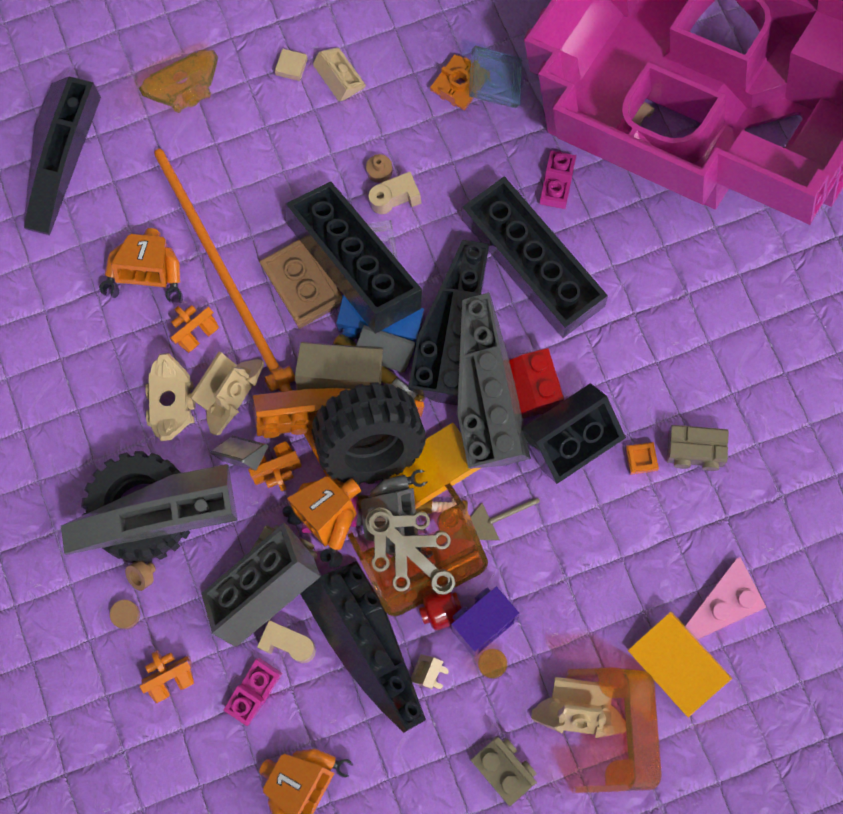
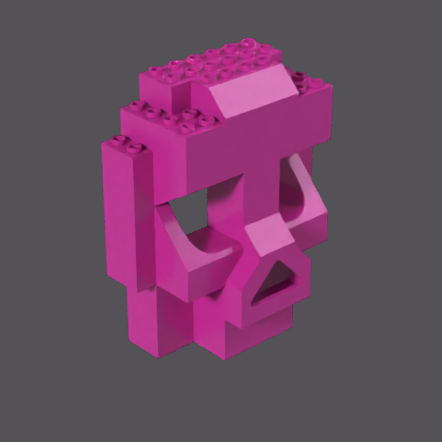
(611, 55)

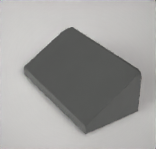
(396, 350)

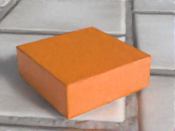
(641, 458)

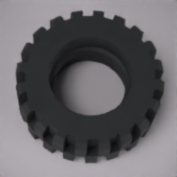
(368, 433)
(114, 482)

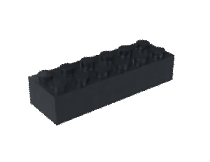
(353, 257)
(534, 257)

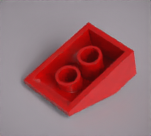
(536, 382)

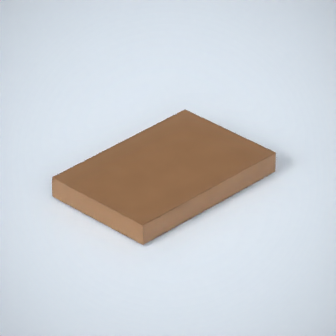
(301, 283)

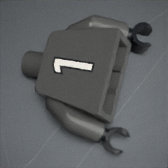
(399, 500)

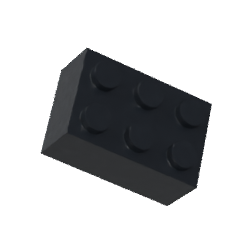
(573, 433)

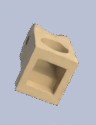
(393, 193)
(289, 641)

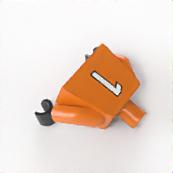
(143, 262)
(325, 512)
(299, 780)

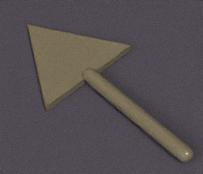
(484, 525)

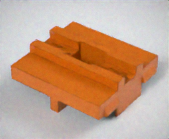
(446, 84)

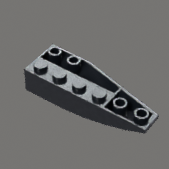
(57, 147)
(438, 342)
(364, 641)

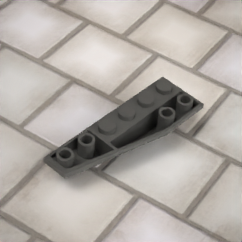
(487, 391)
(160, 509)

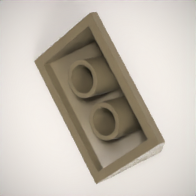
(337, 366)

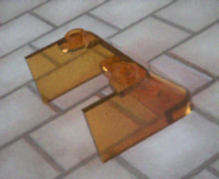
(462, 558)
(643, 765)

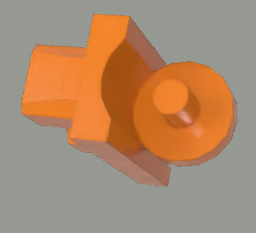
(203, 320)
(277, 470)
(155, 683)

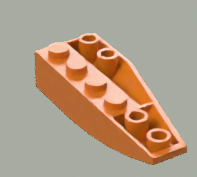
(293, 410)

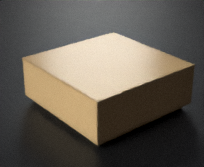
(291, 64)

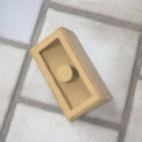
(338, 73)

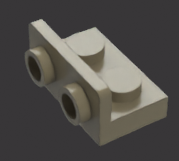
(504, 770)

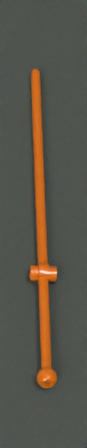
(280, 377)

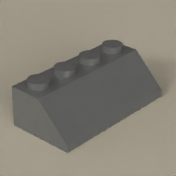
(259, 586)

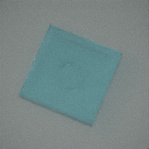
(495, 77)

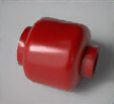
(439, 609)

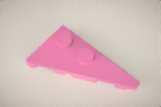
(728, 602)

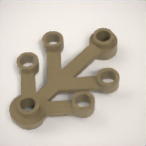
(406, 546)

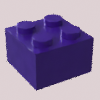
(484, 620)

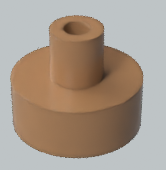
(379, 168)
(140, 574)

